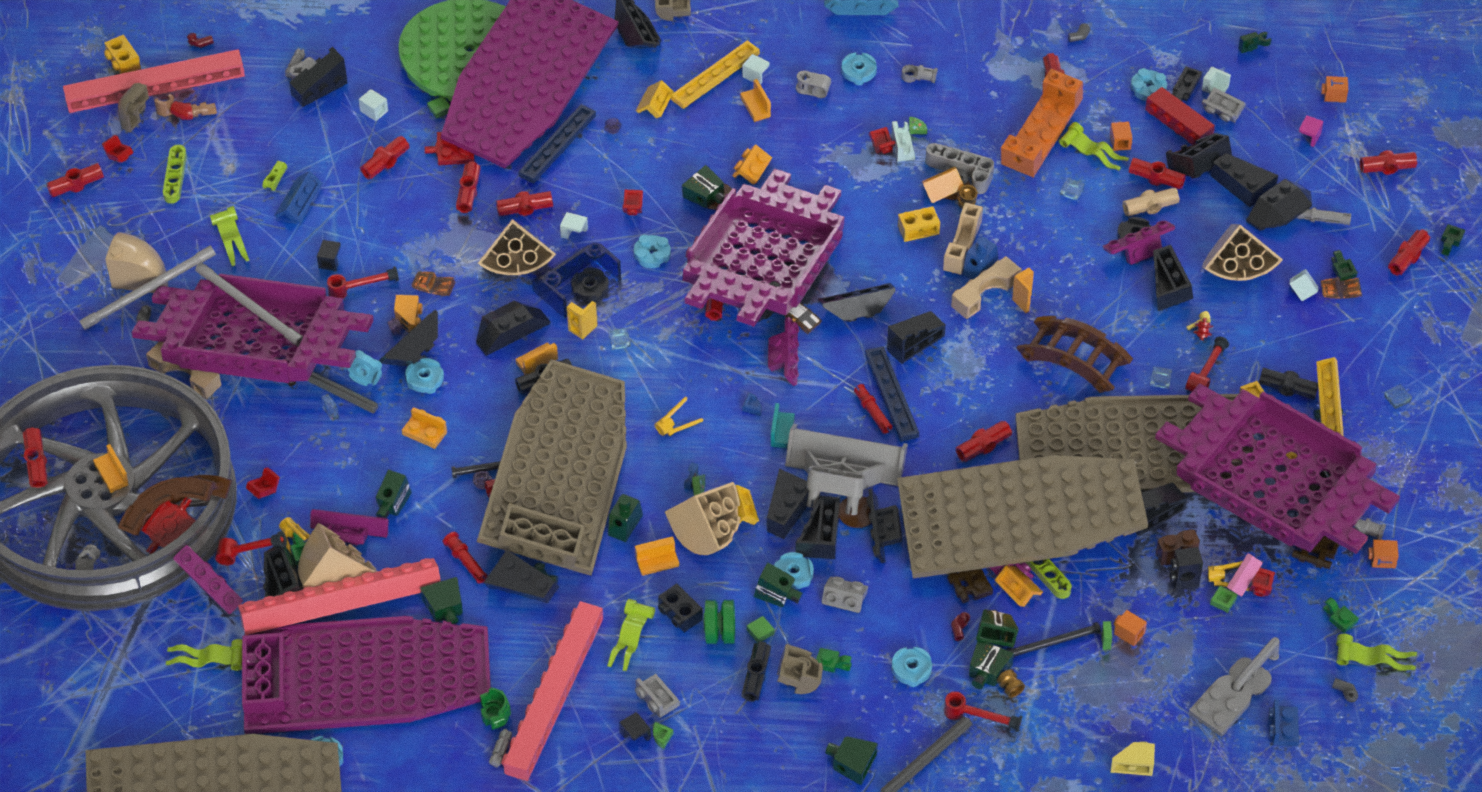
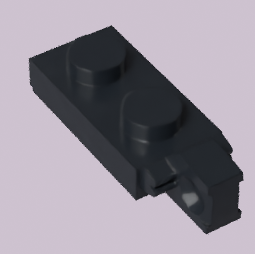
(1186, 83)

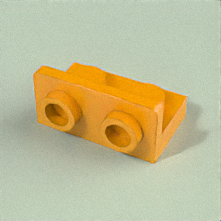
(425, 428)

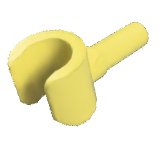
(1205, 314)

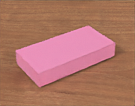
(1244, 574)

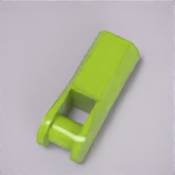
(275, 175)

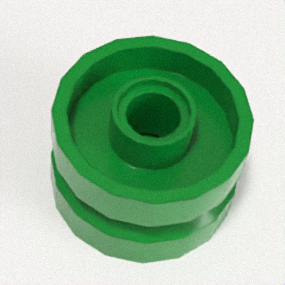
(719, 621)

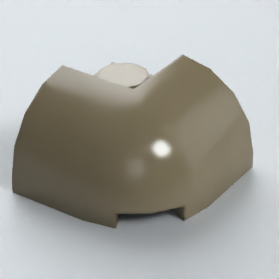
(669, 8)
(131, 105)
(799, 670)

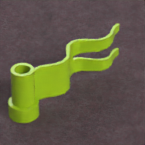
(1083, 144)
(228, 231)
(631, 630)
(211, 653)
(1369, 656)

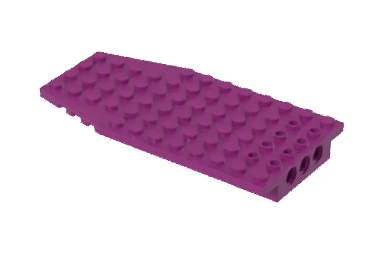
(524, 76)
(360, 673)

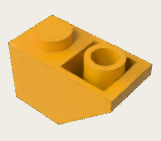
(407, 311)

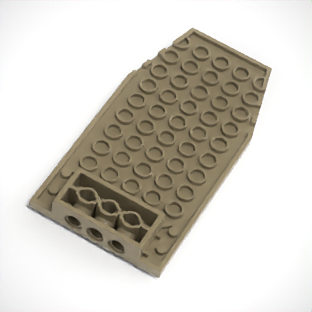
(1113, 429)
(559, 469)
(1017, 511)
(217, 765)

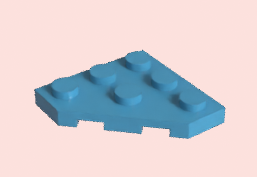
(861, 7)

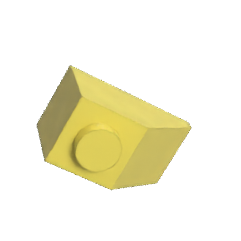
(1135, 759)

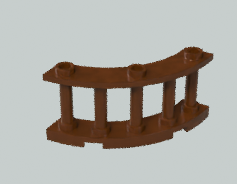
(1081, 332)
(172, 490)

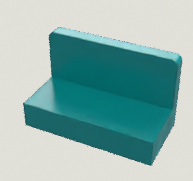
(781, 428)

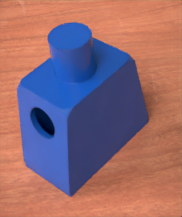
(983, 254)

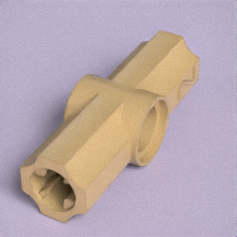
(1150, 201)

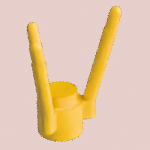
(665, 424)
(288, 526)
(1216, 573)

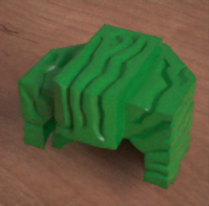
(495, 708)

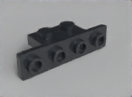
(885, 525)

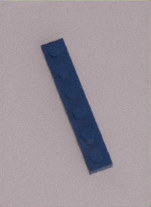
(557, 143)
(892, 393)

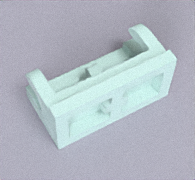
(903, 146)

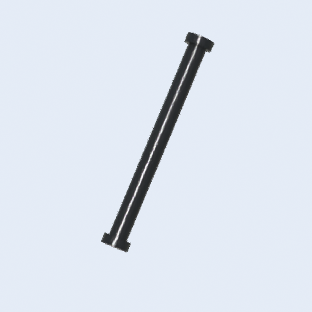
(474, 468)
(1095, 628)

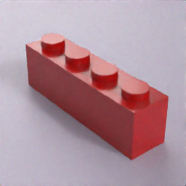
(1178, 116)

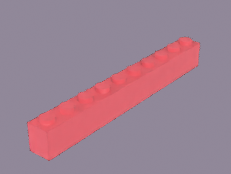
(157, 79)
(338, 596)
(553, 691)

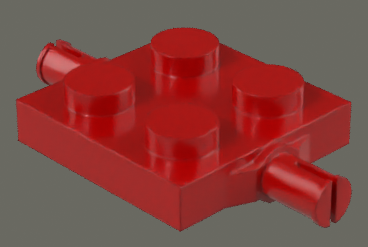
(449, 153)
(167, 524)

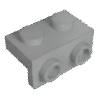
(1224, 105)
(844, 594)
(657, 695)

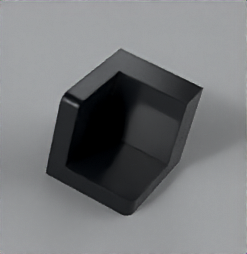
(328, 254)
(635, 727)

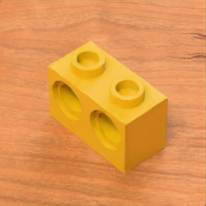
(122, 55)
(918, 224)

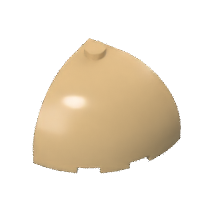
(516, 252)
(1240, 256)
(132, 262)
(706, 520)
(329, 559)

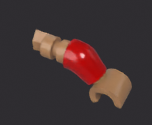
(182, 110)

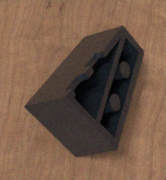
(319, 80)
(1200, 156)
(1242, 178)
(1170, 279)
(914, 335)
(787, 503)
(1162, 504)
(821, 530)
(280, 572)
(520, 578)

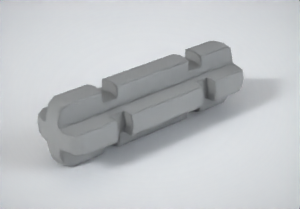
(297, 58)
(500, 748)

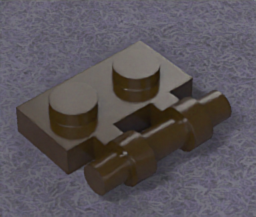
(1325, 548)
(976, 584)

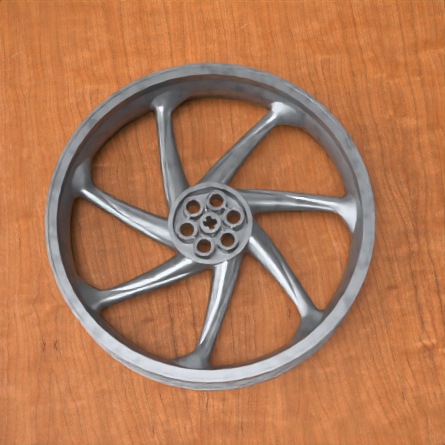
(89, 496)

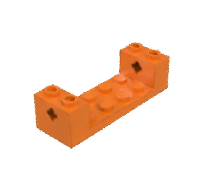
(1043, 124)

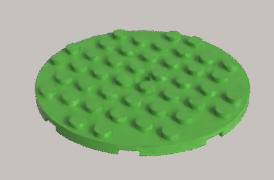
(437, 41)

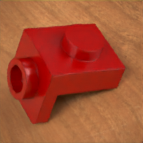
(881, 140)
(116, 150)
(633, 202)
(264, 485)
(1262, 582)

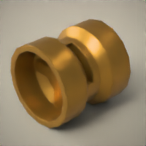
(967, 194)
(1012, 685)

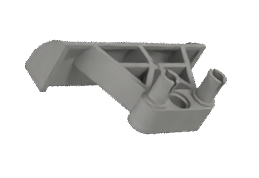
(843, 464)

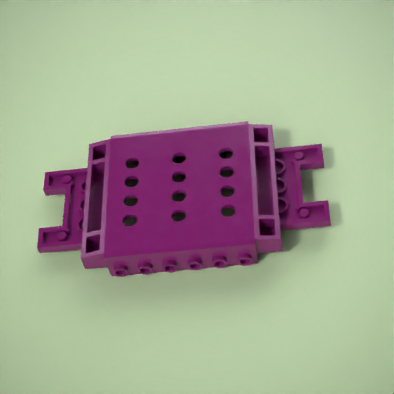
(775, 208)
(194, 315)
(1227, 426)

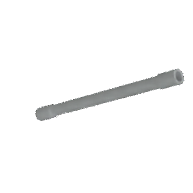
(96, 317)
(288, 333)

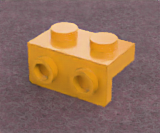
(752, 164)

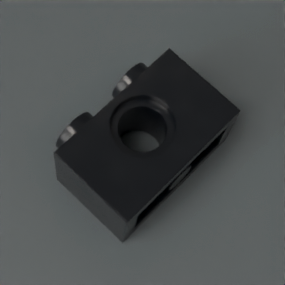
(1186, 568)

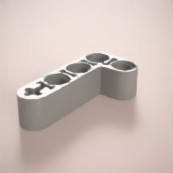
(975, 166)

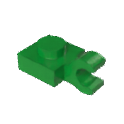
(297, 547)
(1340, 617)
(832, 660)

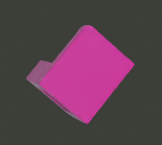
(1312, 127)

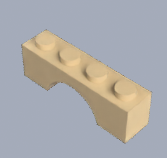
(965, 235)
(1000, 275)
(202, 382)

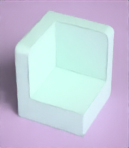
(754, 68)
(1217, 79)
(373, 105)
(573, 222)
(1303, 285)

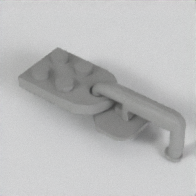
(1232, 693)

